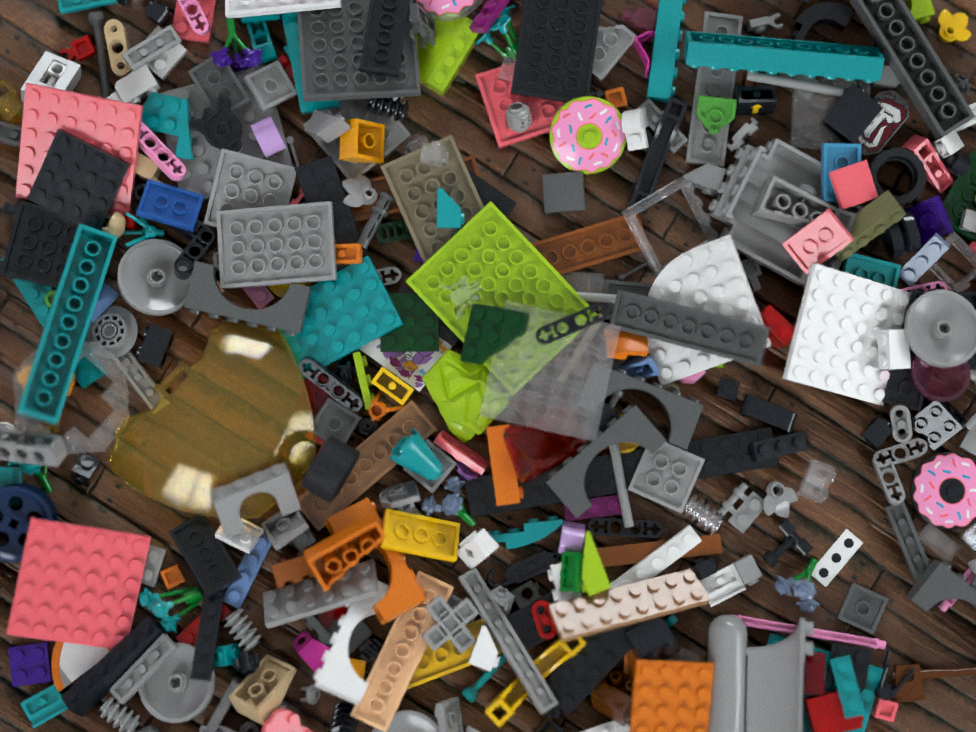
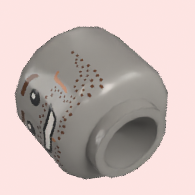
(518, 117)

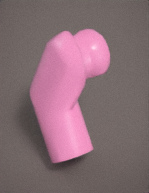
(692, 378)

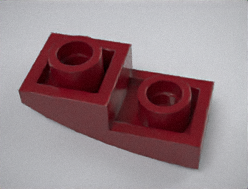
(814, 673)

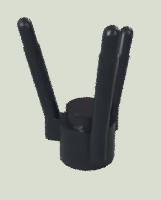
(884, 688)

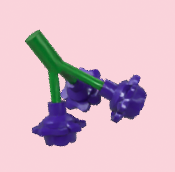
(238, 62)

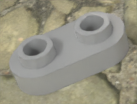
(900, 422)

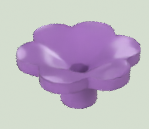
(465, 472)

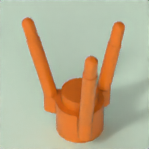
(379, 409)

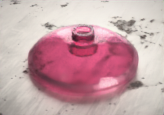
(949, 386)

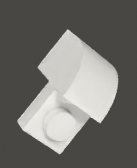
(634, 126)

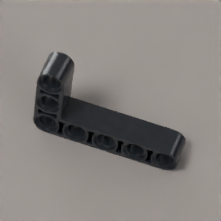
(196, 243)

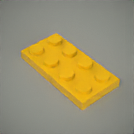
(420, 535)

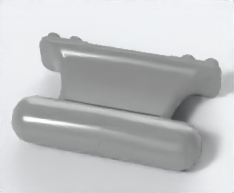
(759, 689)

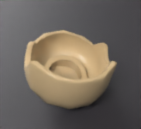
(115, 225)

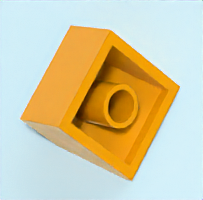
(362, 142)

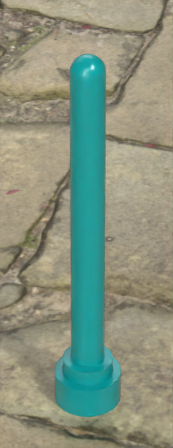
(472, 691)

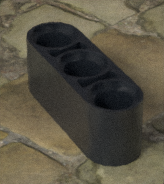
(768, 413)

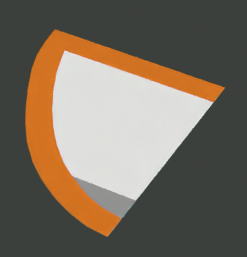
(72, 661)

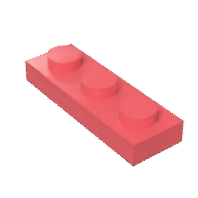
(461, 452)

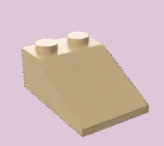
(263, 690)

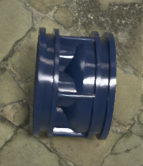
(33, 500)

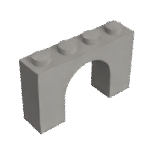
(229, 497)

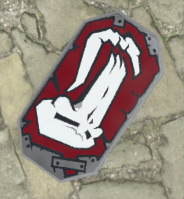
(886, 123)

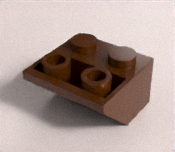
(614, 696)

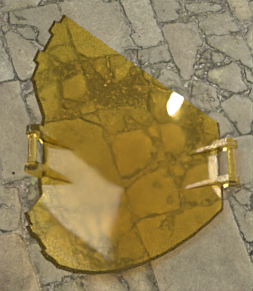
(222, 423)

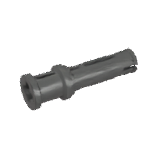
(379, 212)

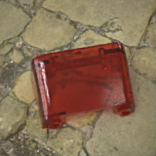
(537, 450)

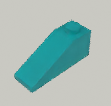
(262, 40)

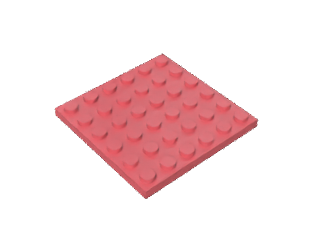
(97, 120)
(77, 583)

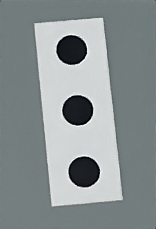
(836, 557)

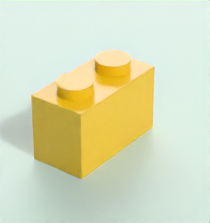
(392, 386)

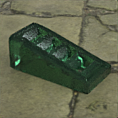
(389, 239)

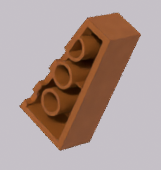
(292, 570)

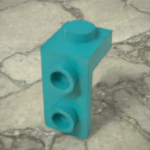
(226, 654)

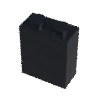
(852, 114)

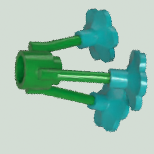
(500, 24)

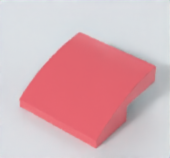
(853, 184)

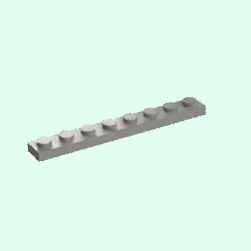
(508, 641)

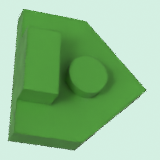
(715, 112)

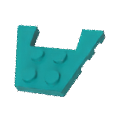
(172, 117)

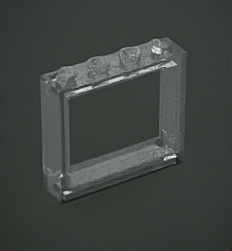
(695, 204)

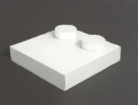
(167, 61)

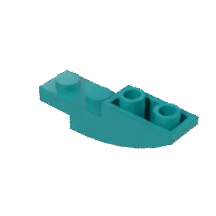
(532, 532)

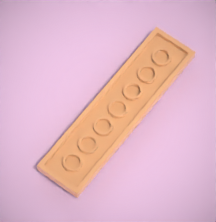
(399, 659)

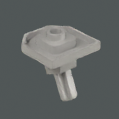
(401, 497)

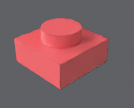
(885, 709)

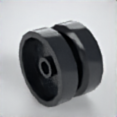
(901, 237)

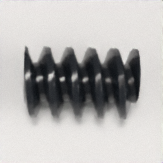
(390, 106)
(341, 717)

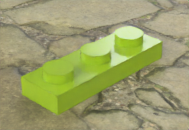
(364, 378)

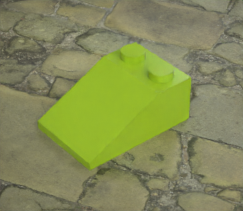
(592, 572)

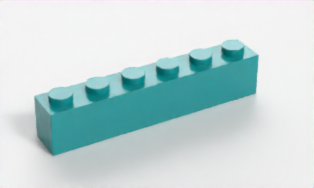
(665, 50)

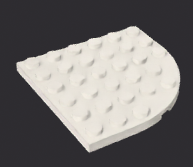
(709, 281)

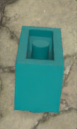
(448, 212)

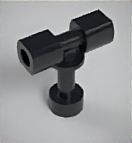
(791, 540)

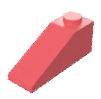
(936, 172)

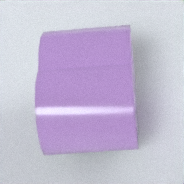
(268, 136)
(571, 537)

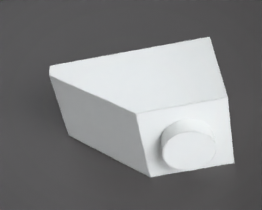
(484, 652)

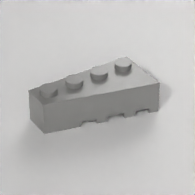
(788, 203)

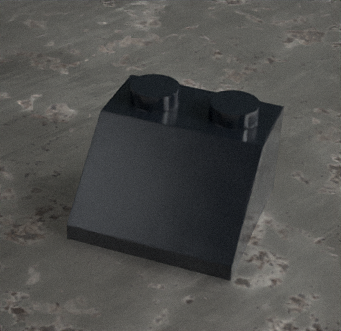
(651, 640)

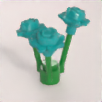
(160, 608)

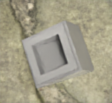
(968, 221)

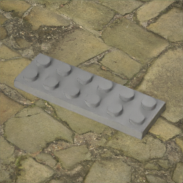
(309, 597)

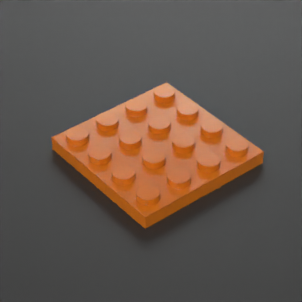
(671, 696)

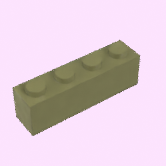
(872, 222)

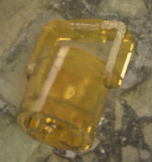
(10, 105)

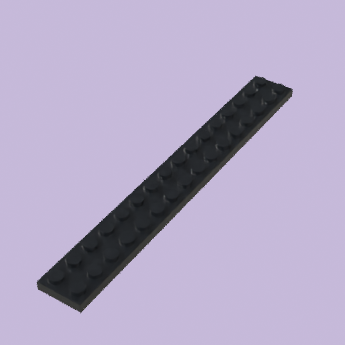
(721, 453)

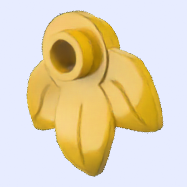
(955, 25)

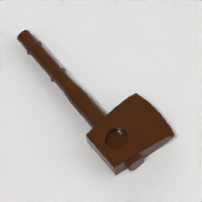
(913, 688)

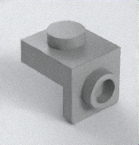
(503, 598)

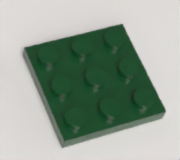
(419, 330)

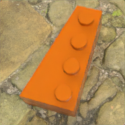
(503, 472)
(343, 549)

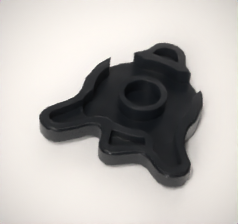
(220, 127)

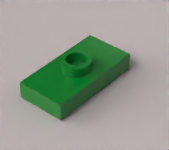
(571, 572)

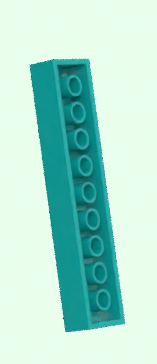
(783, 56)
(66, 325)

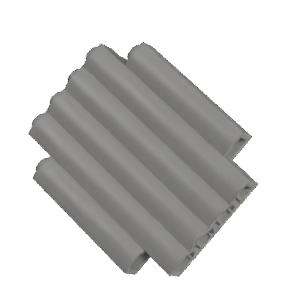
(762, 237)

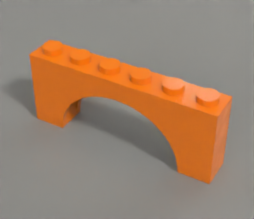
(403, 590)

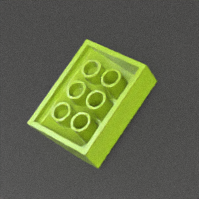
(443, 61)

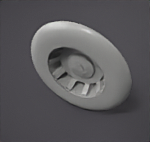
(109, 330)

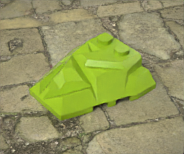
(458, 394)

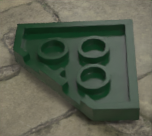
(491, 331)

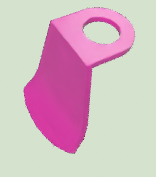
(637, 43)
(311, 650)

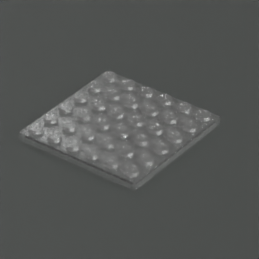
(552, 384)

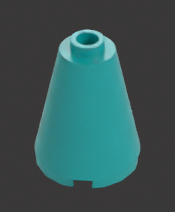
(417, 456)

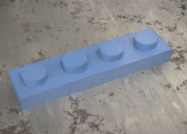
(248, 569)

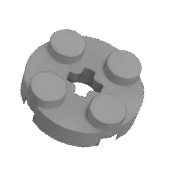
(745, 131)

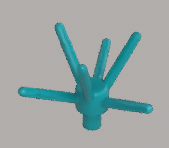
(148, 231)

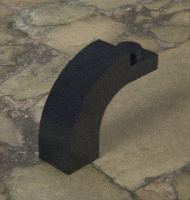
(827, 13)

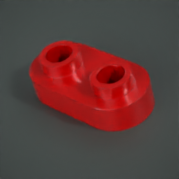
(543, 619)

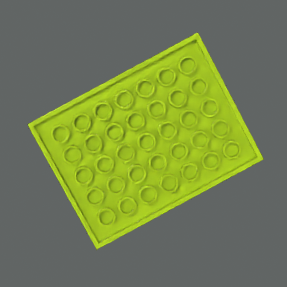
(504, 265)

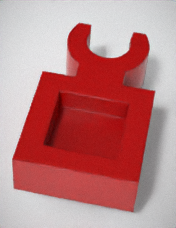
(81, 49)

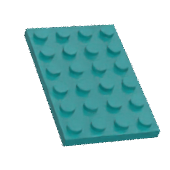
(344, 315)

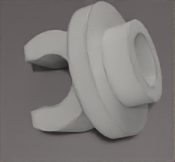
(312, 694)

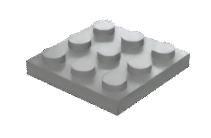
(666, 476)

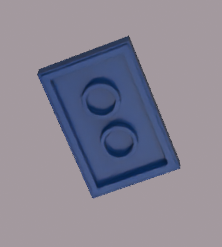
(170, 205)

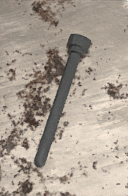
(96, 20)

